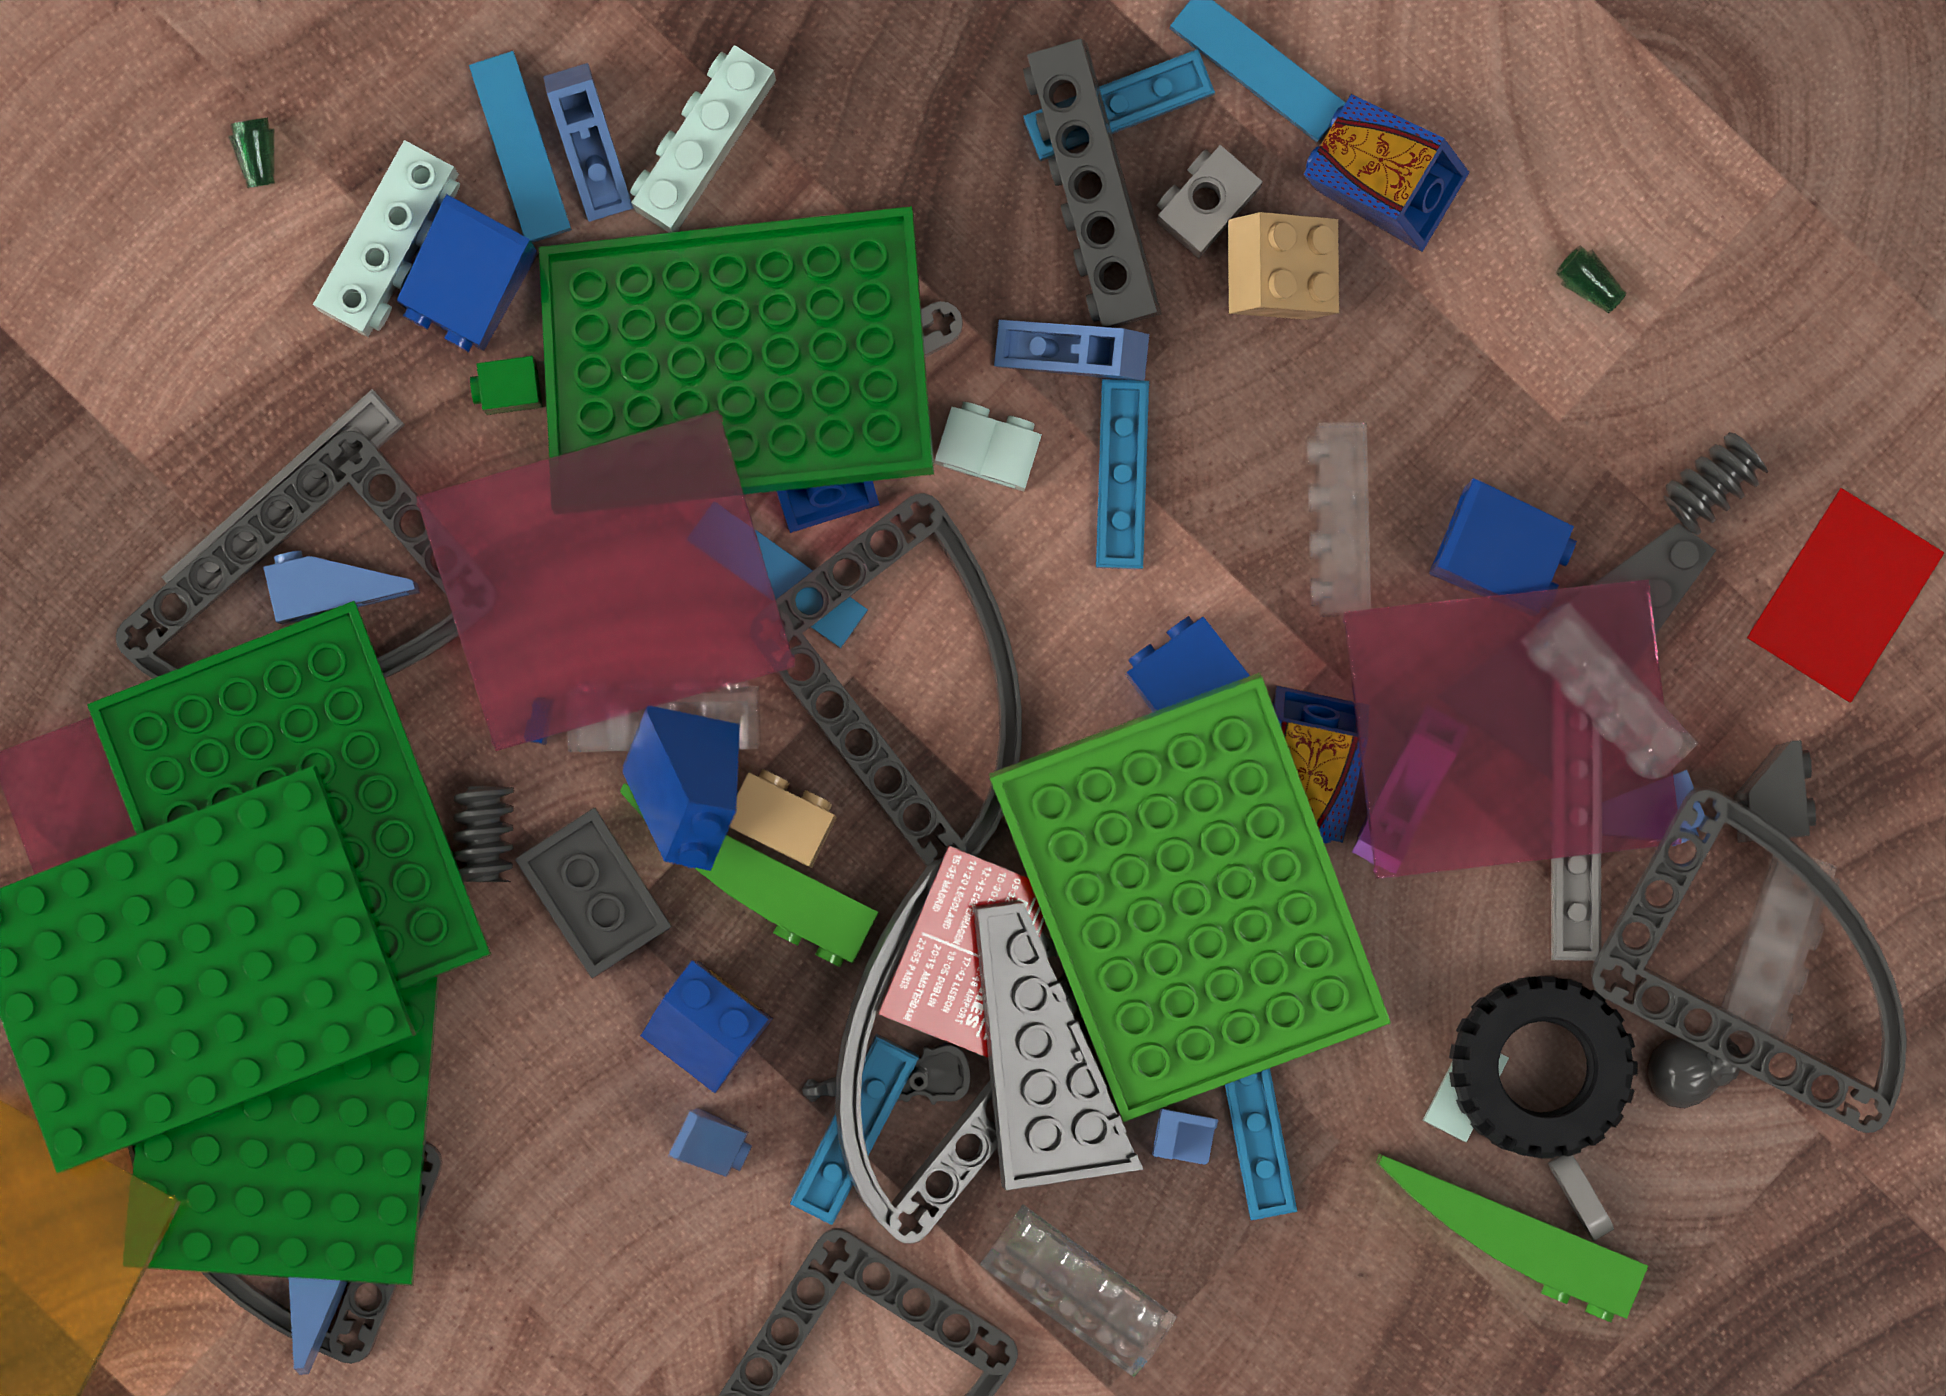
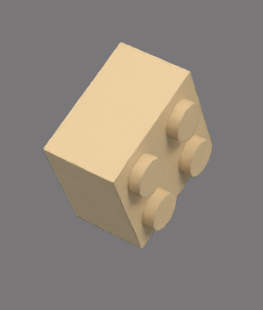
(1283, 266)
(781, 818)

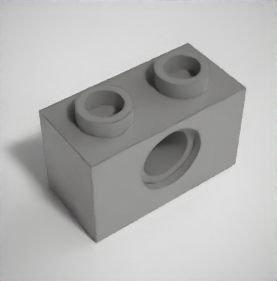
(1198, 227)

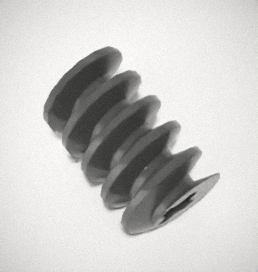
(1713, 481)
(483, 833)

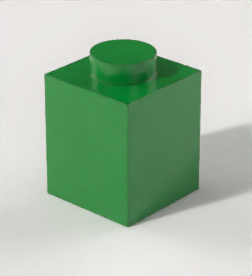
(507, 385)

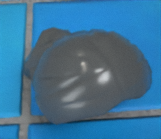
(1687, 1074)

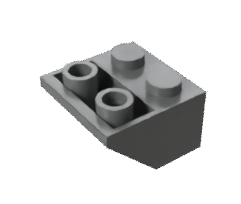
(1779, 791)

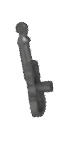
(939, 1074)

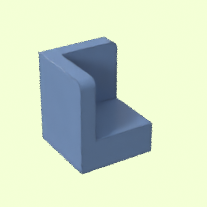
(1184, 1136)

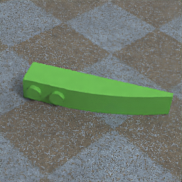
(789, 899)
(1532, 1247)

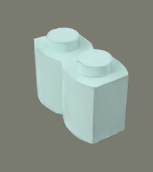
(988, 447)

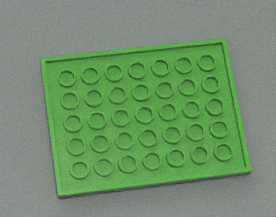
(1190, 897)

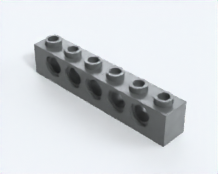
(1073, 65)

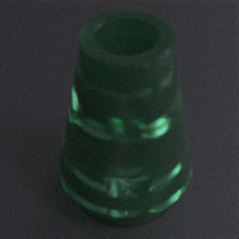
(254, 149)
(1590, 279)

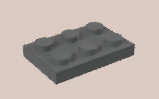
(593, 893)

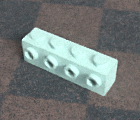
(703, 140)
(386, 240)

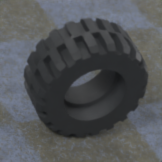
(1607, 1062)

